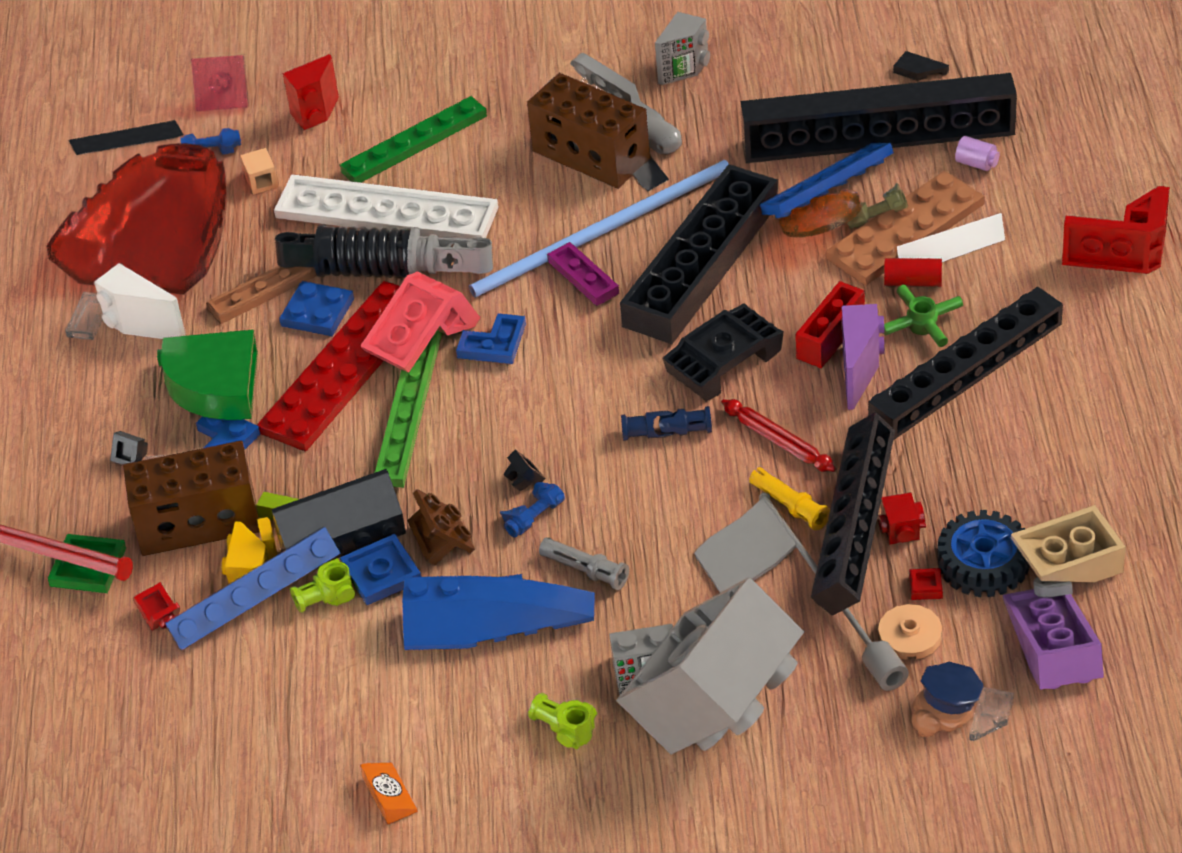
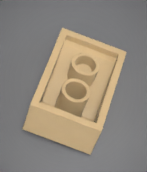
(1072, 548)

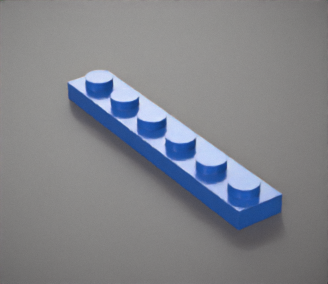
(830, 177)
(252, 588)

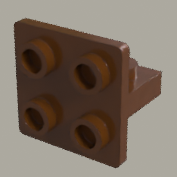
(438, 528)

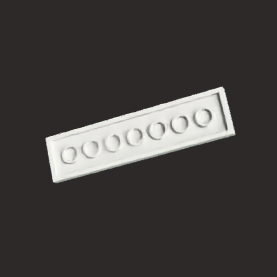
(385, 207)

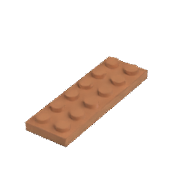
(930, 211)

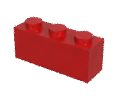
(823, 329)

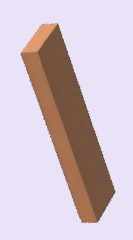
(257, 291)

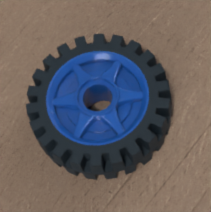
(981, 554)

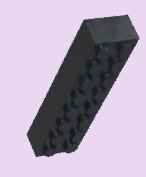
(698, 255)

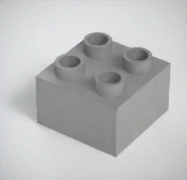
(713, 669)

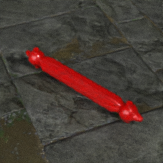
(778, 435)

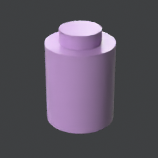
(977, 153)

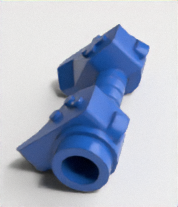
(226, 141)
(521, 518)

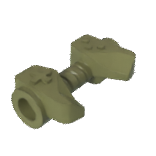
(893, 199)

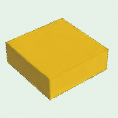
(267, 536)

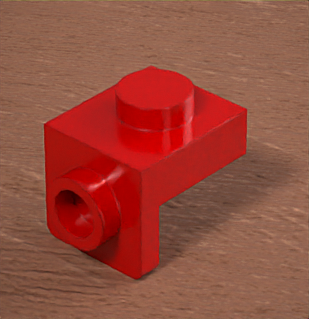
(156, 606)

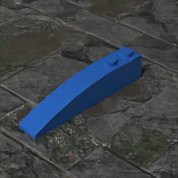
(474, 609)

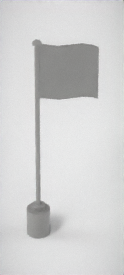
(759, 544)

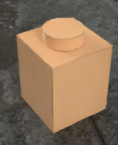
(259, 171)

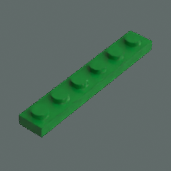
(413, 140)

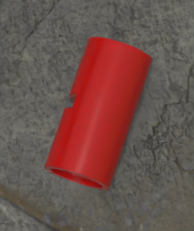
(913, 272)

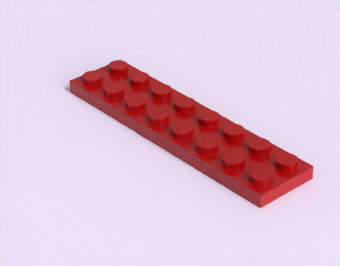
(329, 379)

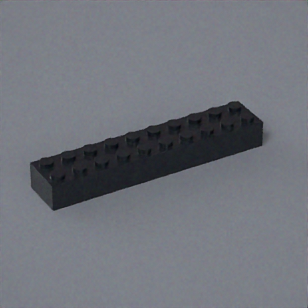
(882, 114)

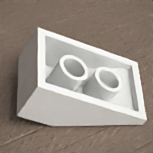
(137, 305)

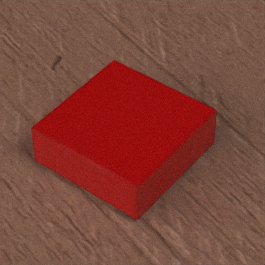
(925, 584)

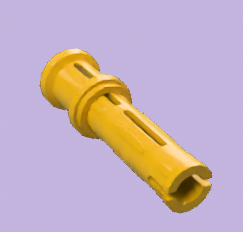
(799, 504)

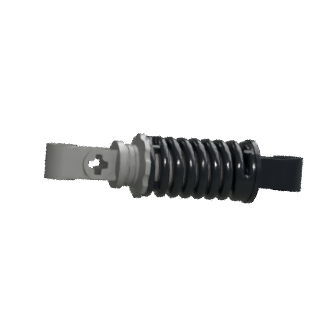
(381, 253)

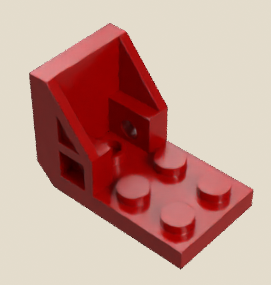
(1120, 245)

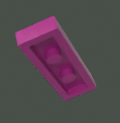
(583, 273)

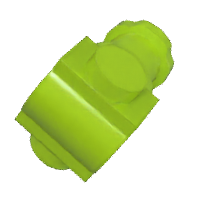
(330, 585)
(570, 720)

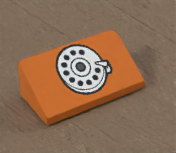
(388, 791)

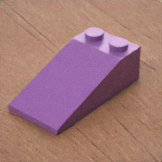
(1055, 639)

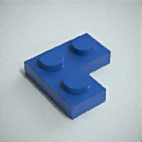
(496, 346)
(228, 431)

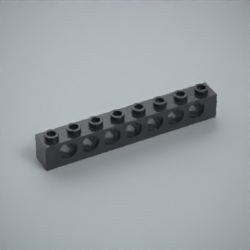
(967, 361)
(853, 515)

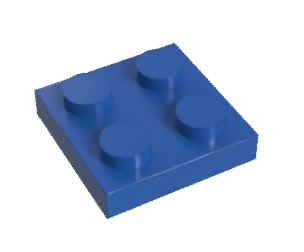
(316, 308)
(380, 569)

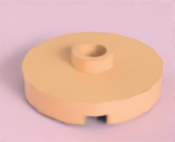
(911, 631)

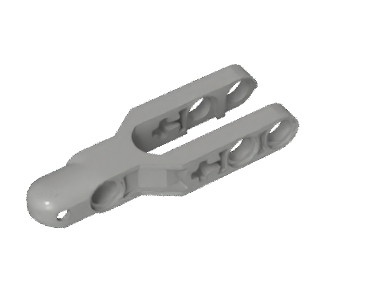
(659, 130)

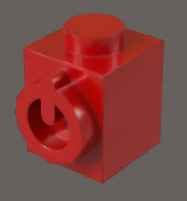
(901, 518)

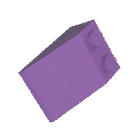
(860, 348)

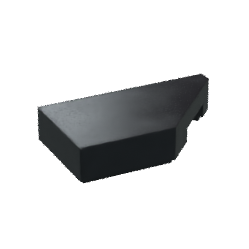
(918, 66)

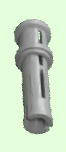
(595, 566)

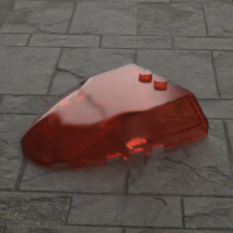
(152, 217)

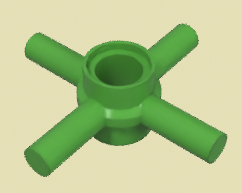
(922, 315)

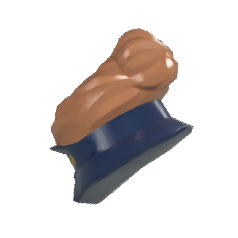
(946, 698)

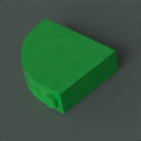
(211, 373)

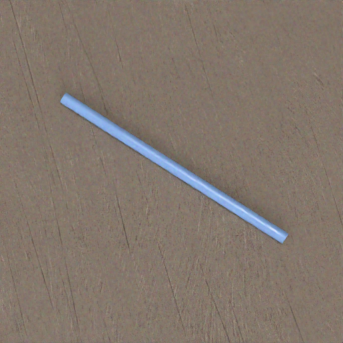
(599, 228)

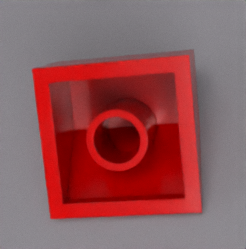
(311, 91)

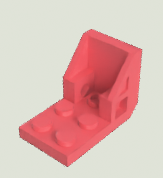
(414, 316)

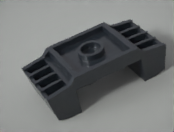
(721, 346)

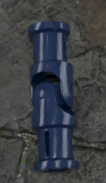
(670, 423)

